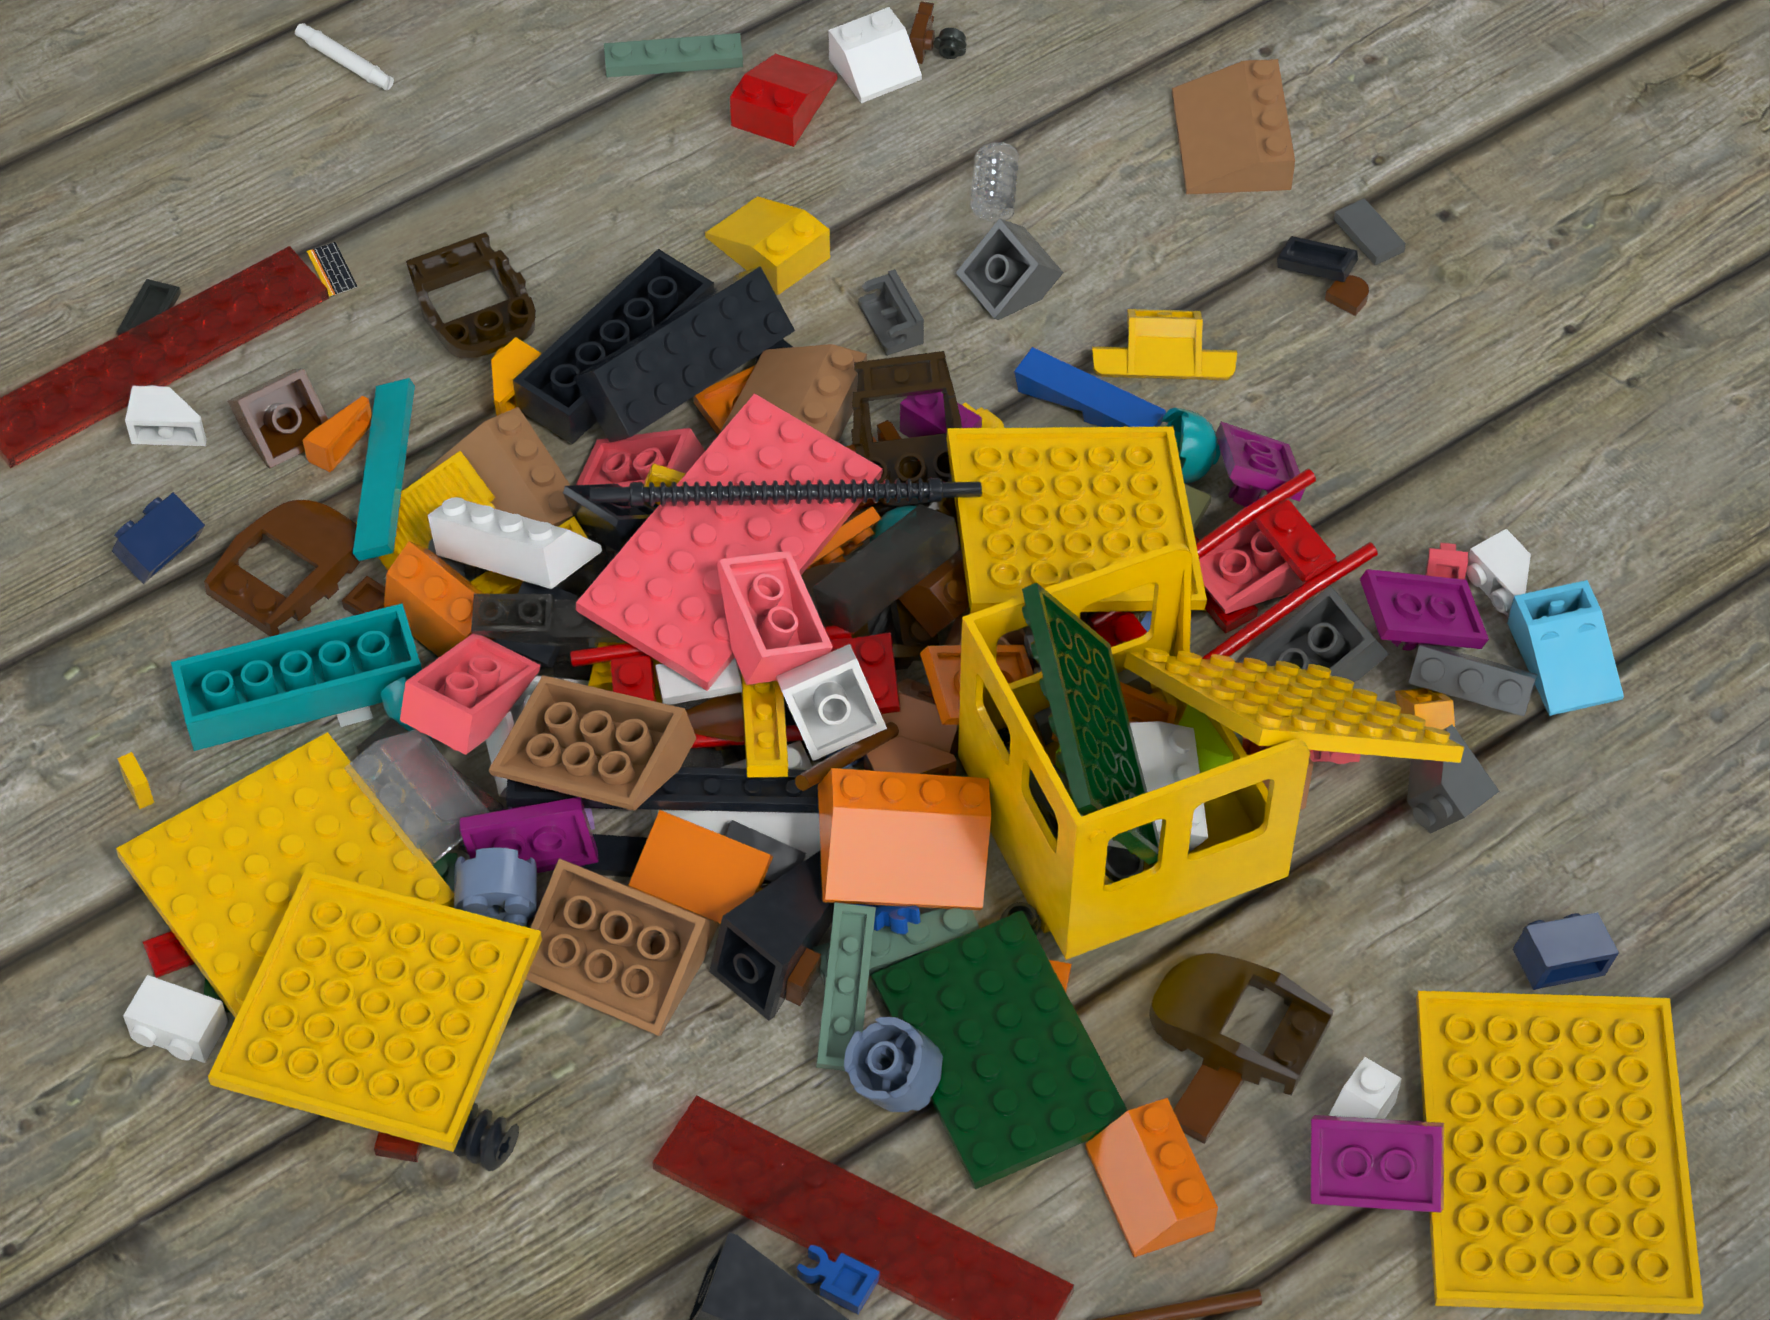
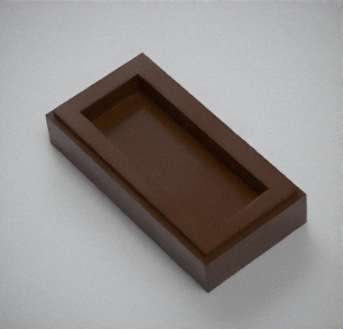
(1206, 1101)

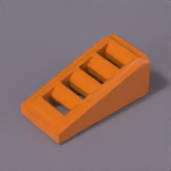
(338, 435)

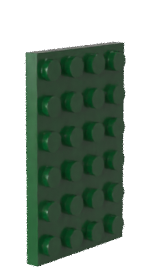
(1087, 715)
(1013, 1049)

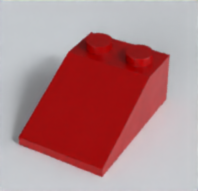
(779, 98)

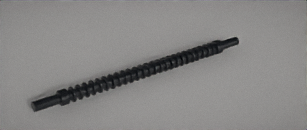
(637, 494)

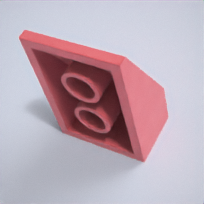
(632, 457)
(1246, 571)
(769, 615)
(466, 692)

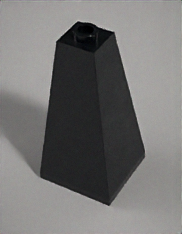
(769, 934)
(750, 1286)

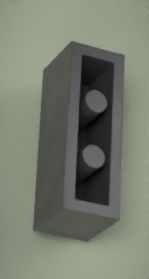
(1473, 678)

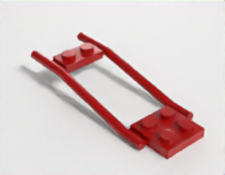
(1289, 536)
(634, 673)

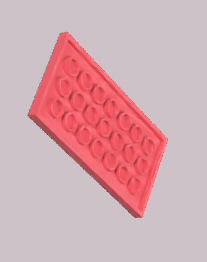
(666, 581)

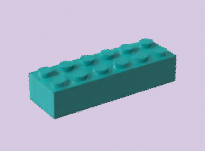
(294, 676)

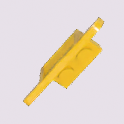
(1164, 347)

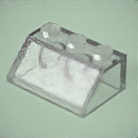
(416, 792)

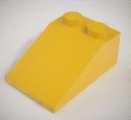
(776, 237)

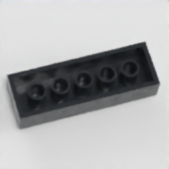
(633, 307)
(684, 354)

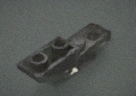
(536, 621)

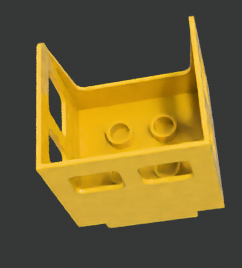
(1064, 877)

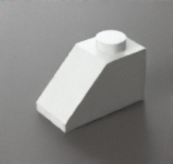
(162, 418)
(1368, 1092)

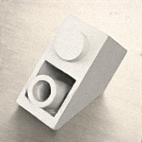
(1499, 569)

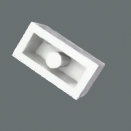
(175, 1019)

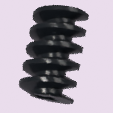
(486, 1142)

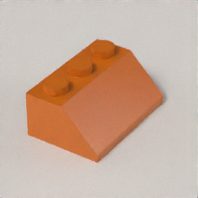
(433, 597)
(1152, 1179)

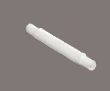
(344, 56)

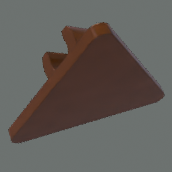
(719, 718)

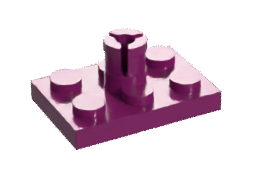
(1255, 463)
(1423, 610)
(535, 831)
(1377, 1163)

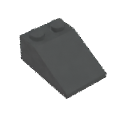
(1324, 635)

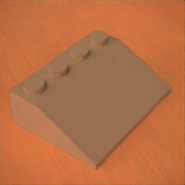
(1235, 130)
(806, 383)
(515, 468)
(595, 743)
(617, 947)

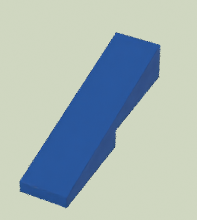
(1071, 387)

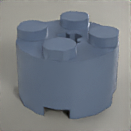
(497, 885)
(893, 1065)

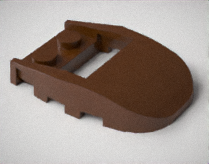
(307, 530)

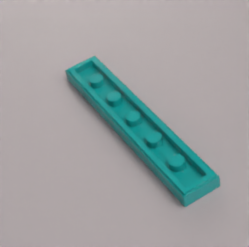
(384, 470)

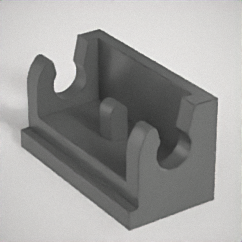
(892, 313)

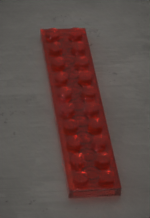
(155, 353)
(845, 1214)

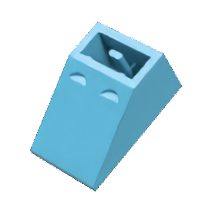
(1566, 646)

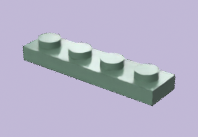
(673, 55)
(933, 930)
(845, 982)

